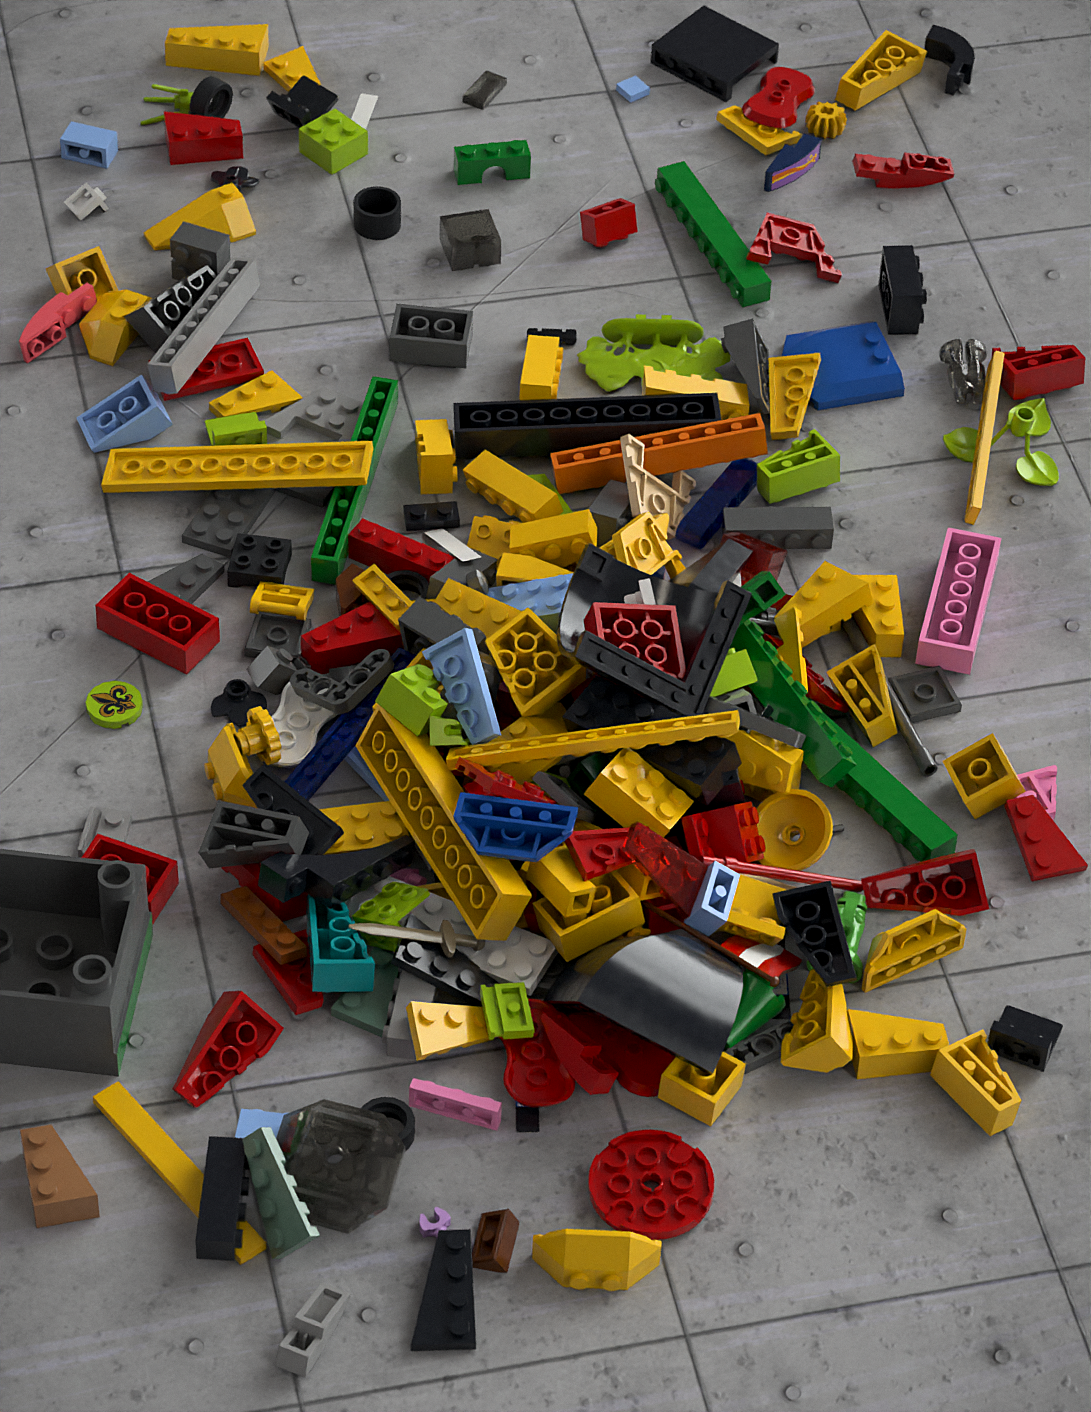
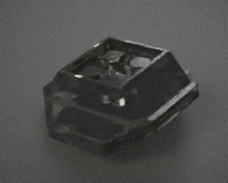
(357, 1186)

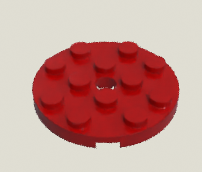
(655, 1155)

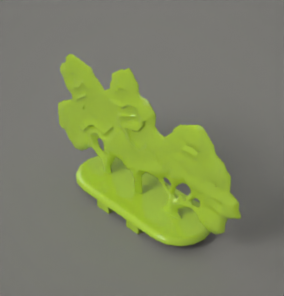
(615, 371)

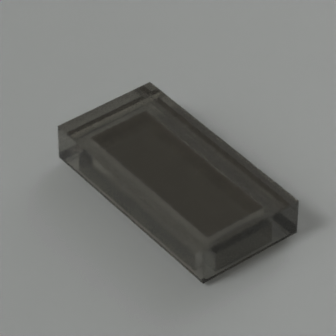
(484, 90)

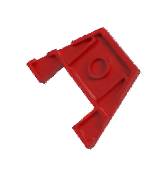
(794, 239)
(503, 783)

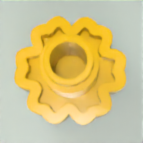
(259, 737)

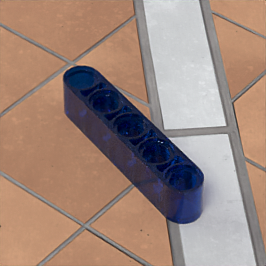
(726, 492)

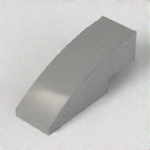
(312, 1329)

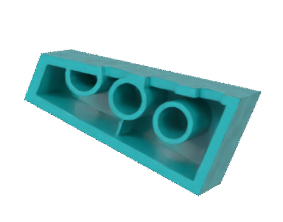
(335, 951)

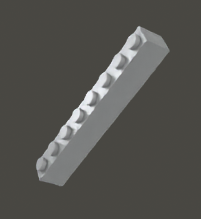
(203, 325)

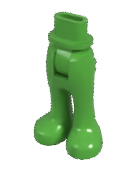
(852, 914)

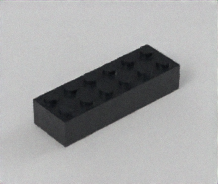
(693, 767)

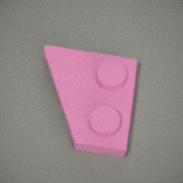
(1042, 785)

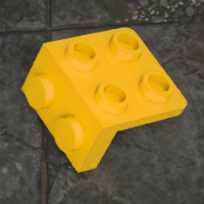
(490, 536)

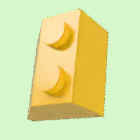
(81, 269)

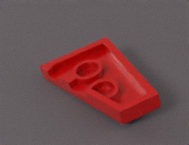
(598, 851)

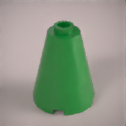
(756, 1007)

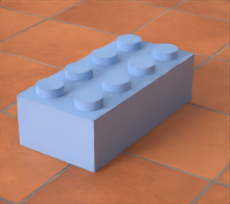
(539, 595)

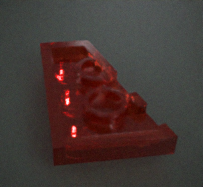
(668, 866)

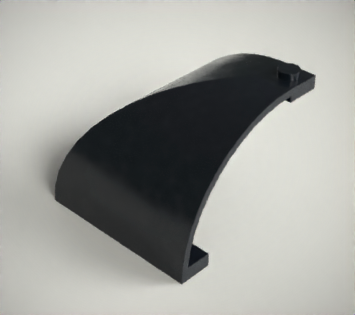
(704, 620)
(658, 990)

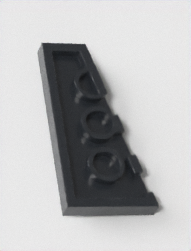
(451, 974)
(447, 1303)

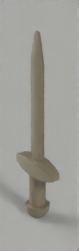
(445, 936)

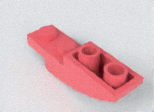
(52, 319)

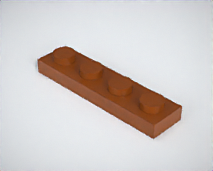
(263, 925)

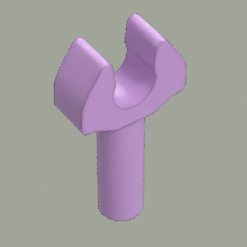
(431, 1229)

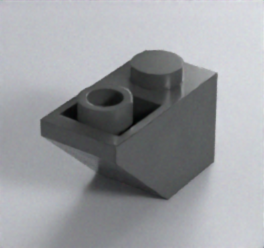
(274, 669)

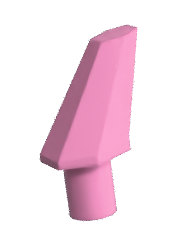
(410, 876)

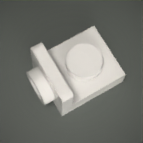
(85, 201)
(644, 596)

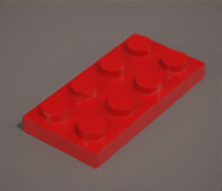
(222, 367)

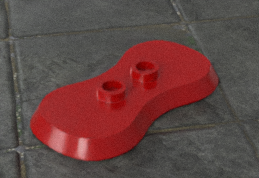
(779, 97)
(634, 1059)
(533, 1069)

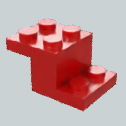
(725, 832)

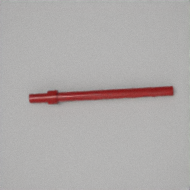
(783, 874)

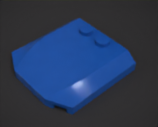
(853, 365)

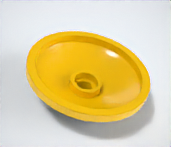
(793, 814)

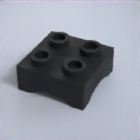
(258, 560)

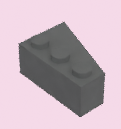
(250, 835)

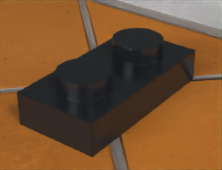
(431, 516)

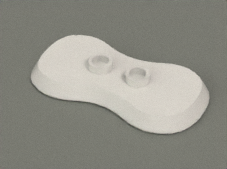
(298, 726)

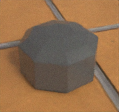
(477, 581)

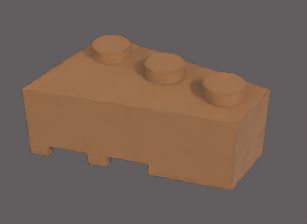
(55, 1180)

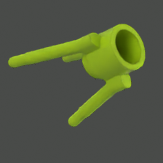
(181, 101)

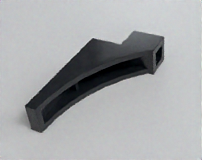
(333, 876)

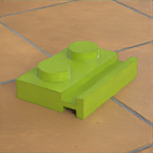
(507, 1011)

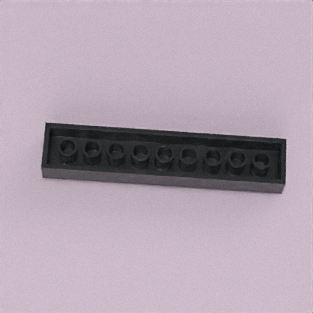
(559, 425)

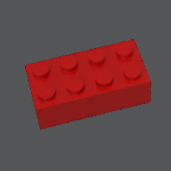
(157, 623)

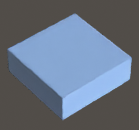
(633, 89)

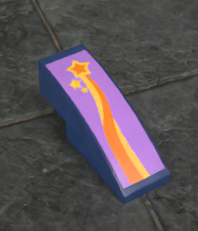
(792, 162)

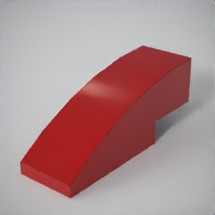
(579, 1053)

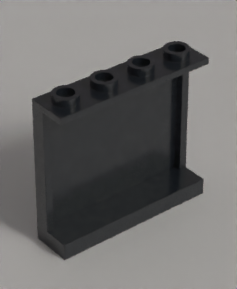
(712, 52)

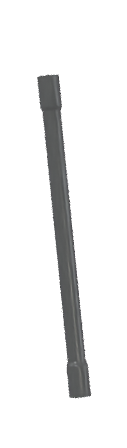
(919, 752)

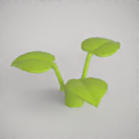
(1024, 420)

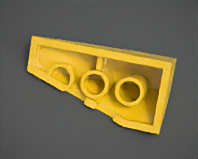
(821, 1029)

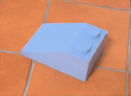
(125, 417)

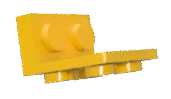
(754, 912)

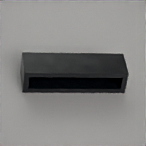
(222, 1200)

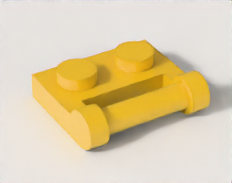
(282, 600)

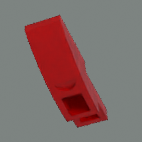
(909, 172)

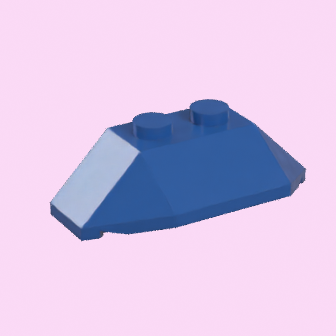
(513, 826)

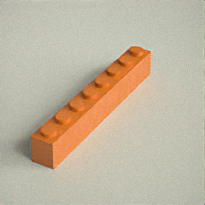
(663, 452)

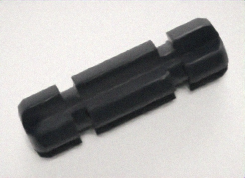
(569, 336)

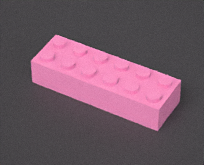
(958, 601)

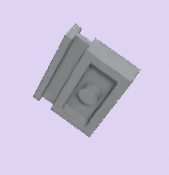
(108, 822)

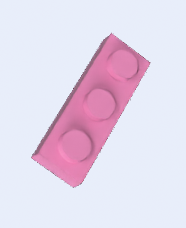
(455, 1104)

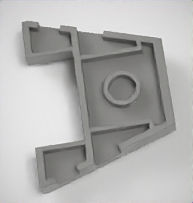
(322, 412)

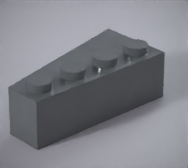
(165, 311)

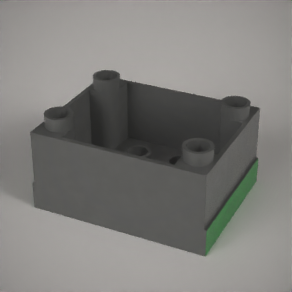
(70, 959)

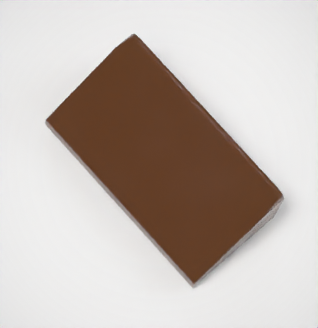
(495, 1241)

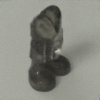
(965, 377)

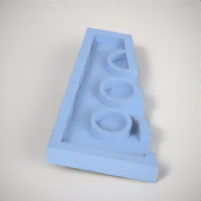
(462, 675)

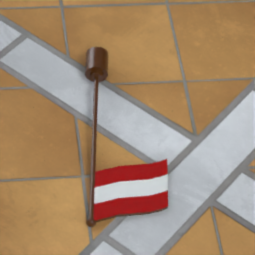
(757, 957)

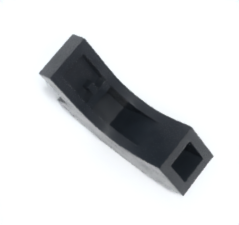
(953, 51)

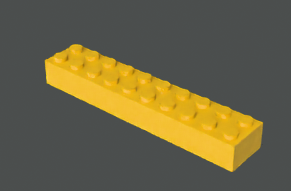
(425, 798)

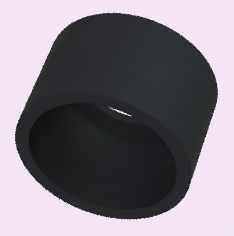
(377, 213)

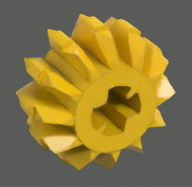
(825, 120)

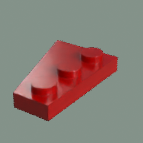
(1041, 841)
(291, 979)

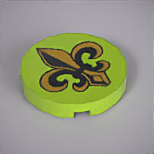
(114, 704)

